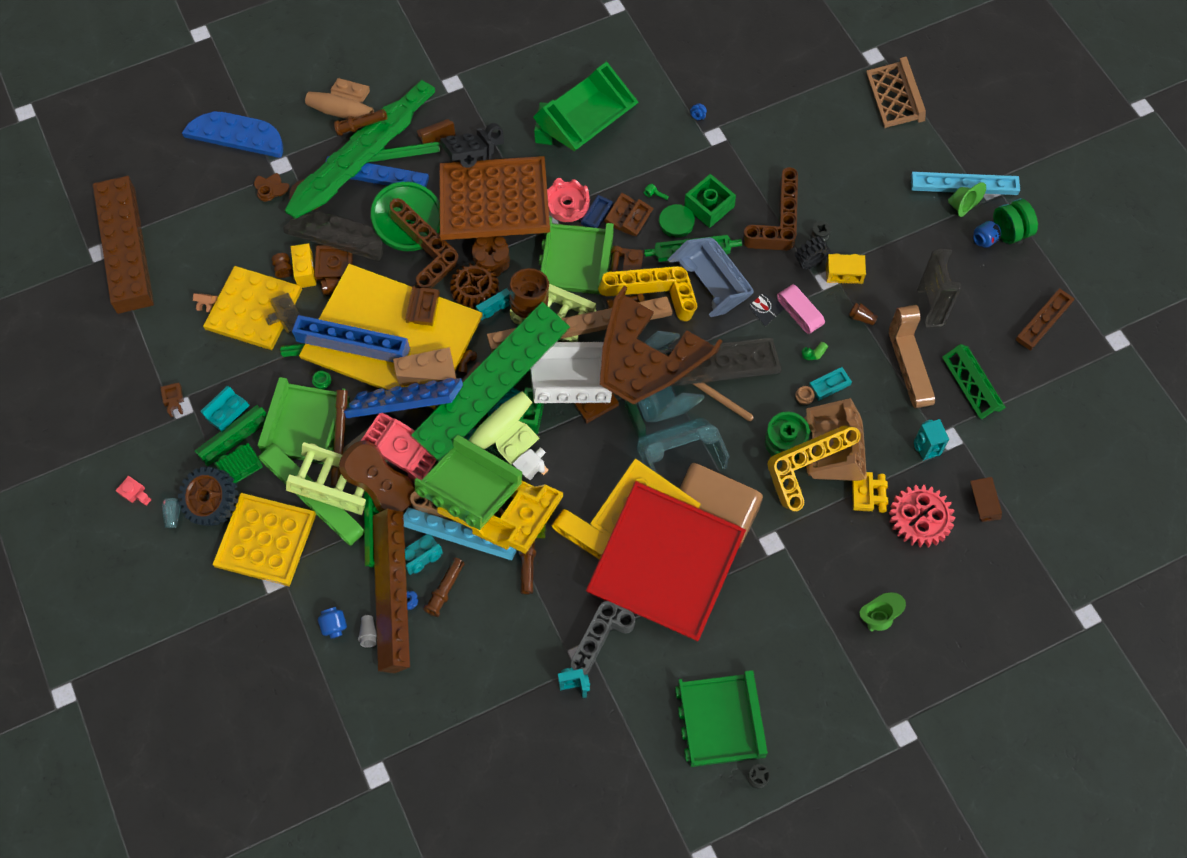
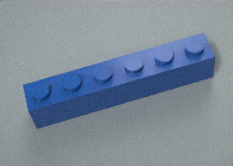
(349, 339)

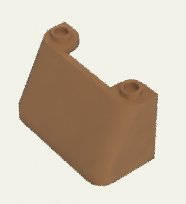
(844, 464)
(722, 496)

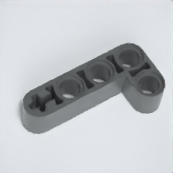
(598, 640)

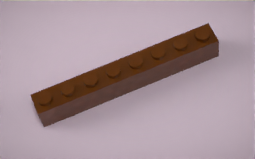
(391, 591)

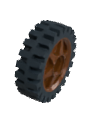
(221, 496)

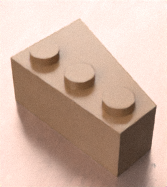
(425, 367)

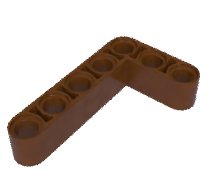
(789, 185)
(426, 243)

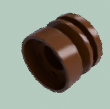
(528, 291)

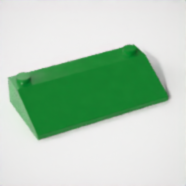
(586, 108)

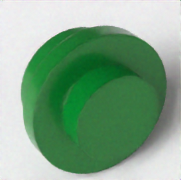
(321, 380)

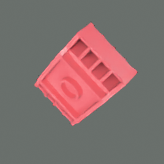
(399, 447)

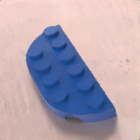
(236, 132)

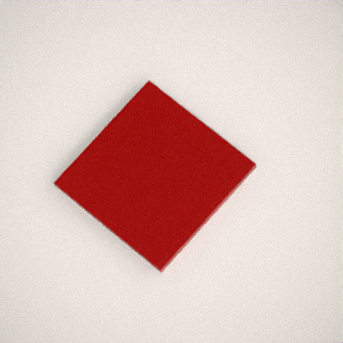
(666, 561)

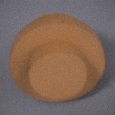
(805, 395)

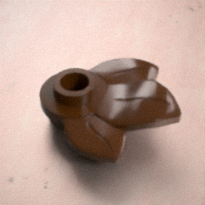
(271, 185)

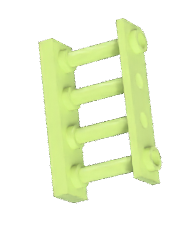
(568, 301)
(317, 490)

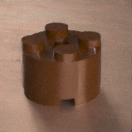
(491, 254)

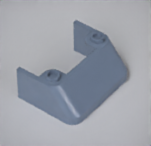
(716, 273)

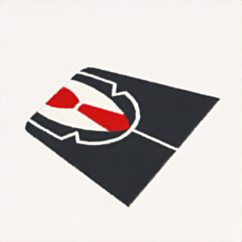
(766, 308)

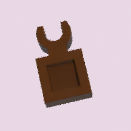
(172, 396)

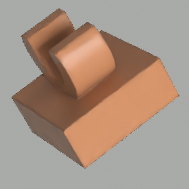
(205, 299)

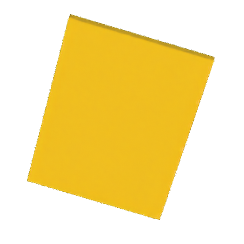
(381, 306)

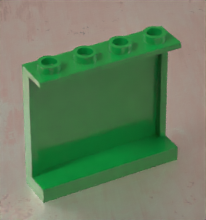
(721, 720)

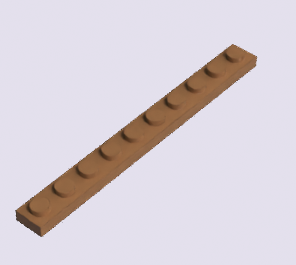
(590, 321)

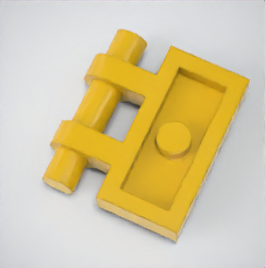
(863, 493)

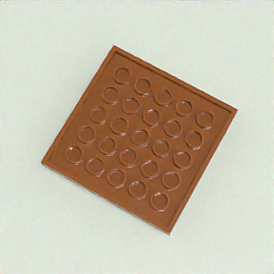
(494, 198)

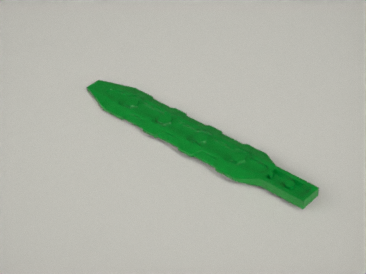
(361, 147)

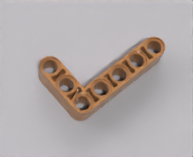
(909, 357)

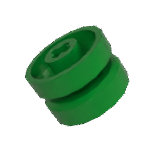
(1016, 221)
(786, 432)

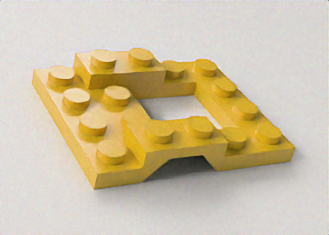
(521, 519)

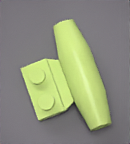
(506, 430)

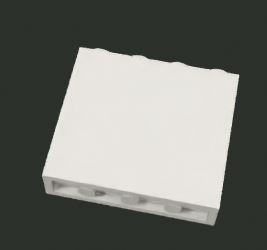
(570, 374)

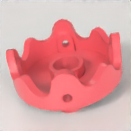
(572, 191)

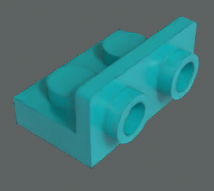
(224, 408)
(421, 553)

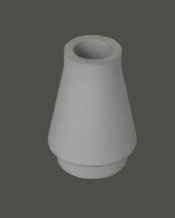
(367, 632)

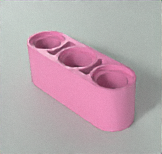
(800, 309)

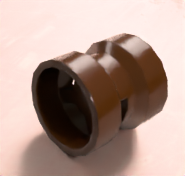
(282, 266)

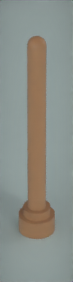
(725, 401)

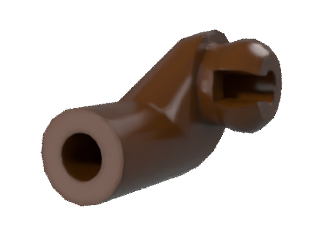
(469, 355)

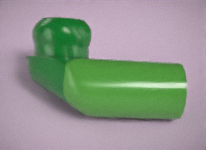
(815, 354)

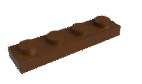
(1045, 319)

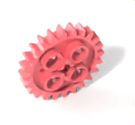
(935, 529)

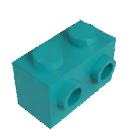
(931, 439)

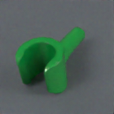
(651, 189)

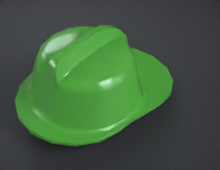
(967, 198)
(882, 611)

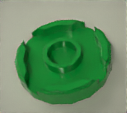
(676, 221)

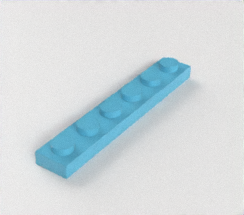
(951, 182)
(452, 532)

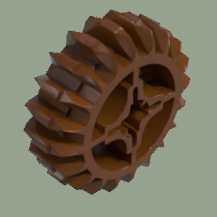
(476, 277)

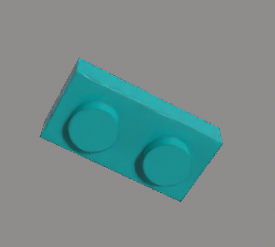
(495, 303)
(830, 383)

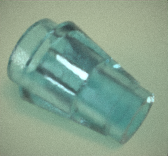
(171, 512)

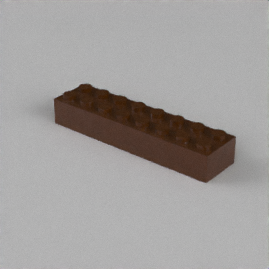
(123, 245)

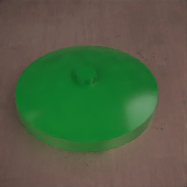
(418, 198)

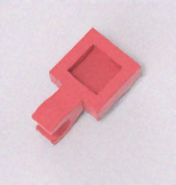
(133, 490)

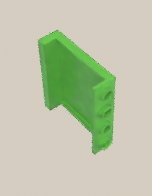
(576, 256)
(299, 416)
(469, 483)

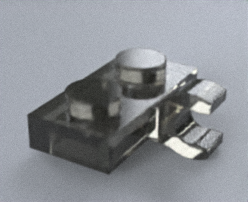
(284, 311)

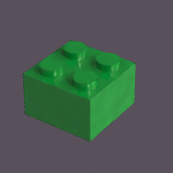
(710, 200)

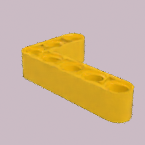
(654, 280)
(805, 458)

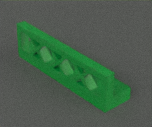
(979, 377)
(232, 435)

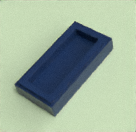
(597, 212)

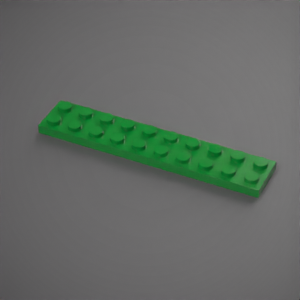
(491, 381)

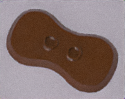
(366, 468)

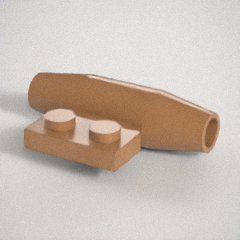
(342, 101)

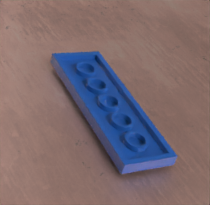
(404, 397)

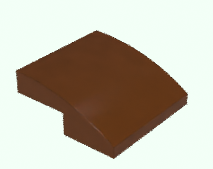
(628, 214)

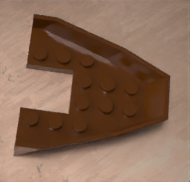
(637, 369)

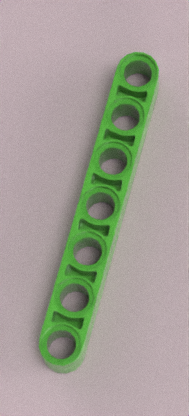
(333, 516)

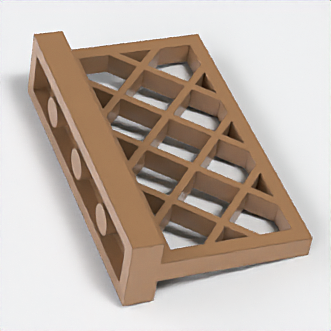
(911, 92)

